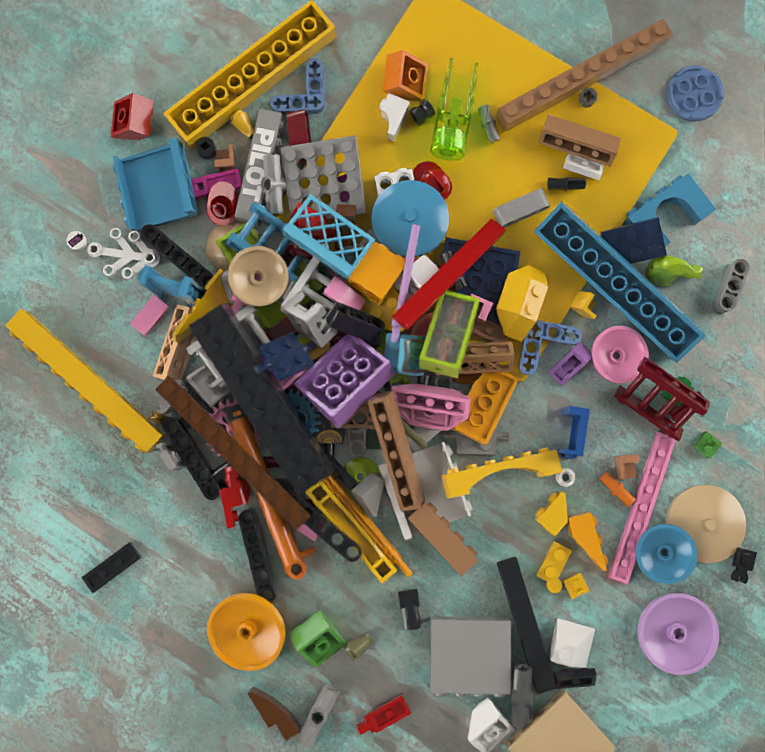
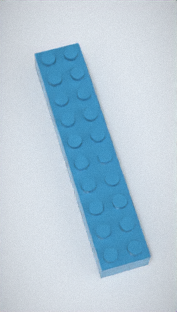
(619, 282)

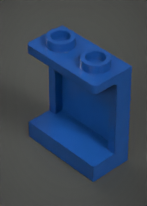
(578, 431)

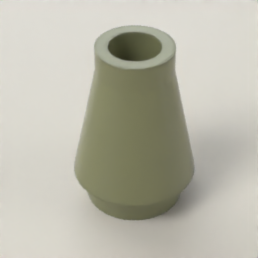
(357, 646)

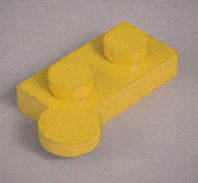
(553, 566)

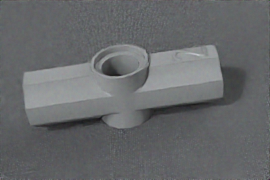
(273, 184)
(313, 726)

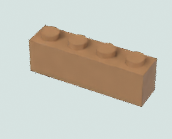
(579, 140)
(443, 539)

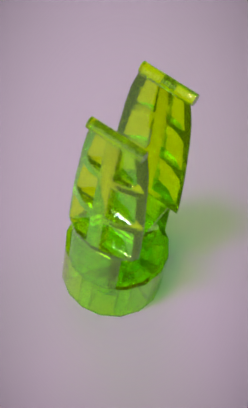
(449, 141)

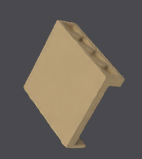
(560, 728)

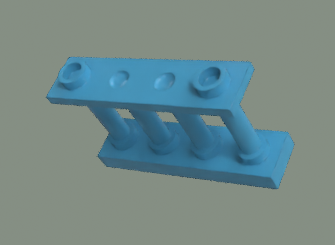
(239, 243)
(157, 285)

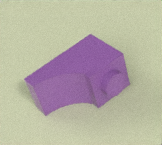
(570, 363)

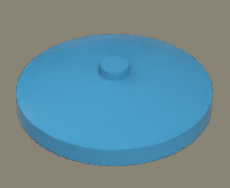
(406, 205)

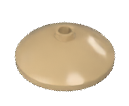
(213, 252)
(265, 263)

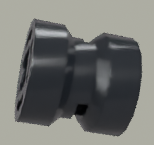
(422, 112)

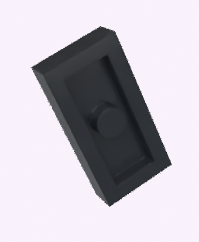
(575, 678)

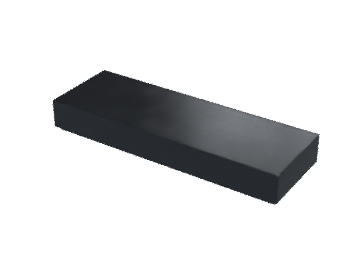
(111, 567)

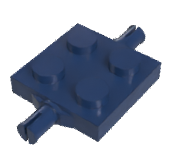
(285, 357)

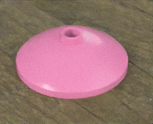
(627, 345)

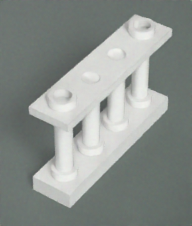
(311, 272)
(246, 315)

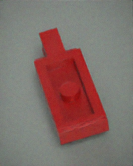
(384, 715)

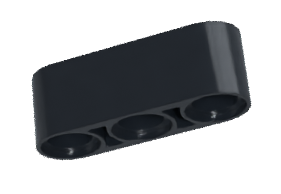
(355, 322)

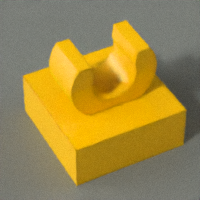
(575, 585)

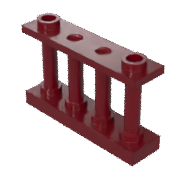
(667, 382)

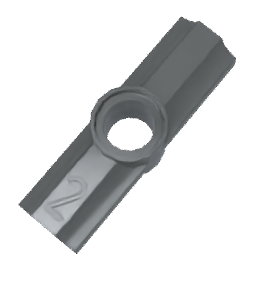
(521, 696)

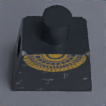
(327, 435)

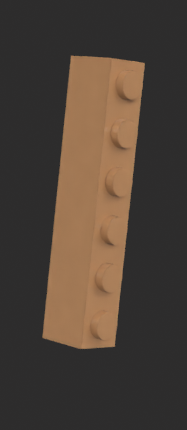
(396, 450)

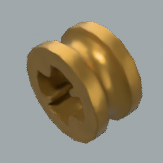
(156, 417)

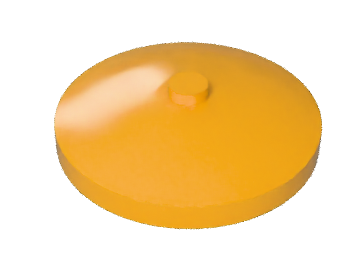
(246, 631)

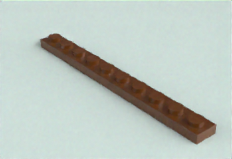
(233, 452)

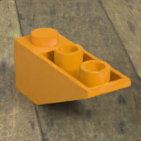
(583, 532)

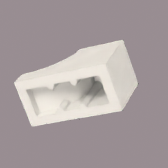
(394, 111)

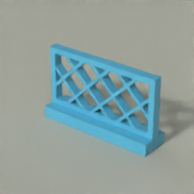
(315, 247)

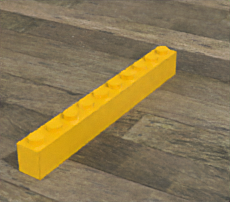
(85, 381)

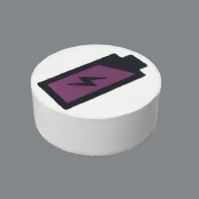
(77, 240)

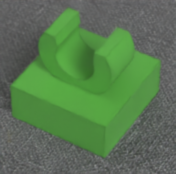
(707, 444)

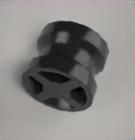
(209, 151)

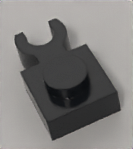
(743, 561)

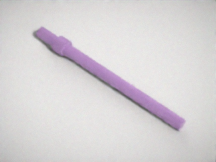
(405, 279)

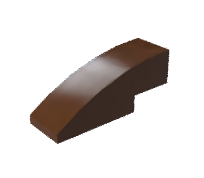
(274, 713)

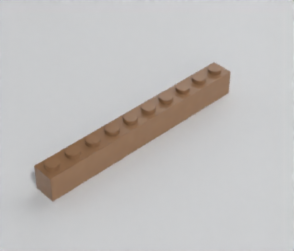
(583, 75)

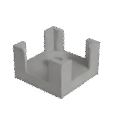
(306, 322)

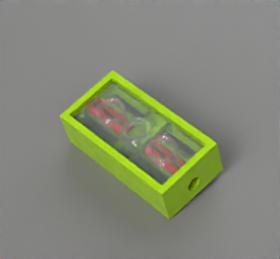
(449, 334)

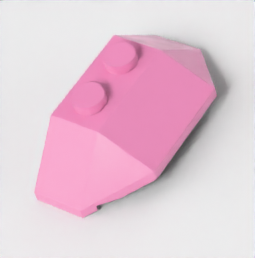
(431, 406)

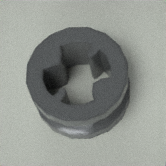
(593, 95)

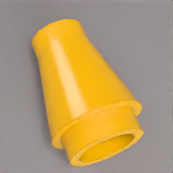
(242, 123)

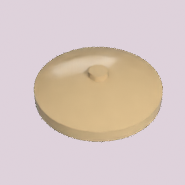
(711, 519)

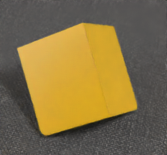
(584, 304)

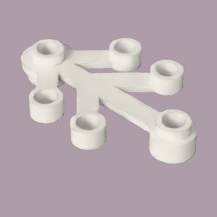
(126, 254)

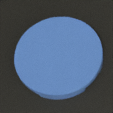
(695, 93)

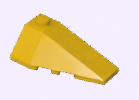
(212, 298)

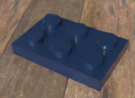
(637, 240)

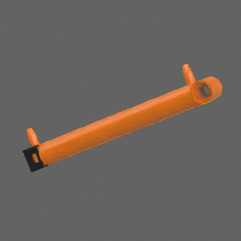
(277, 524)

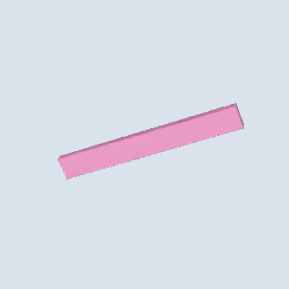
(642, 507)

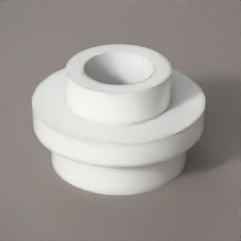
(571, 477)

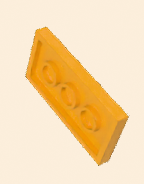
(488, 400)

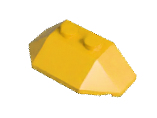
(521, 301)

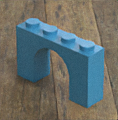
(682, 193)

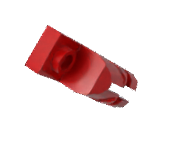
(234, 495)

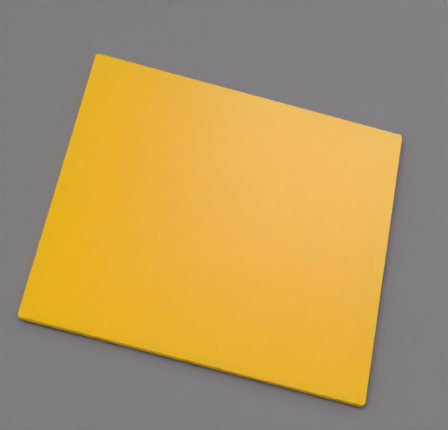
(503, 169)

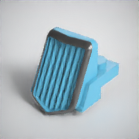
(405, 354)

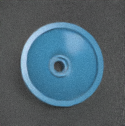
(678, 561)

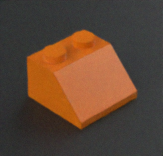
(405, 76)

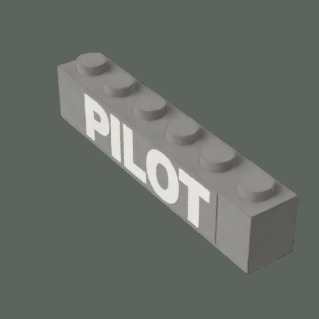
(264, 142)

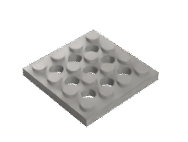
(329, 149)

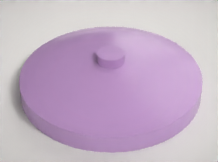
(678, 633)

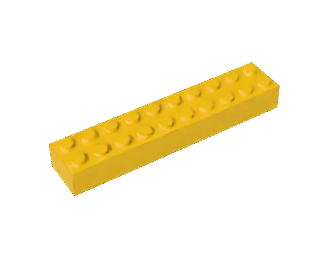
(251, 73)

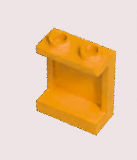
(376, 273)

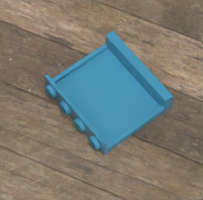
(155, 186)

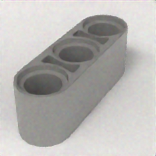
(521, 208)
(738, 281)

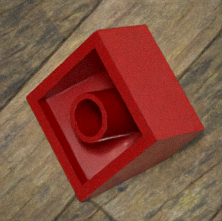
(132, 117)

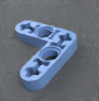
(310, 96)
(543, 334)

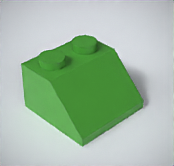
(317, 639)

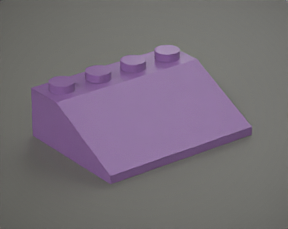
(345, 379)

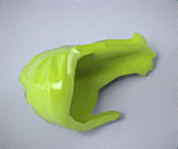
(668, 268)

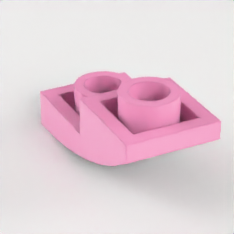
(342, 293)

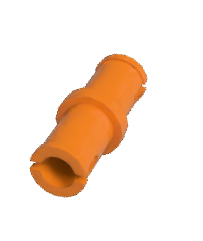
(617, 488)

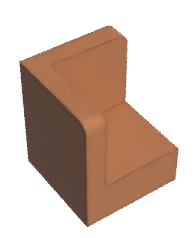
(225, 159)
(625, 466)

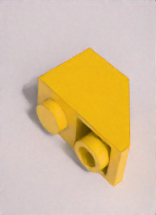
(554, 514)

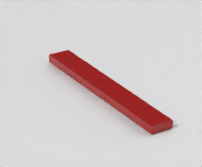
(448, 274)

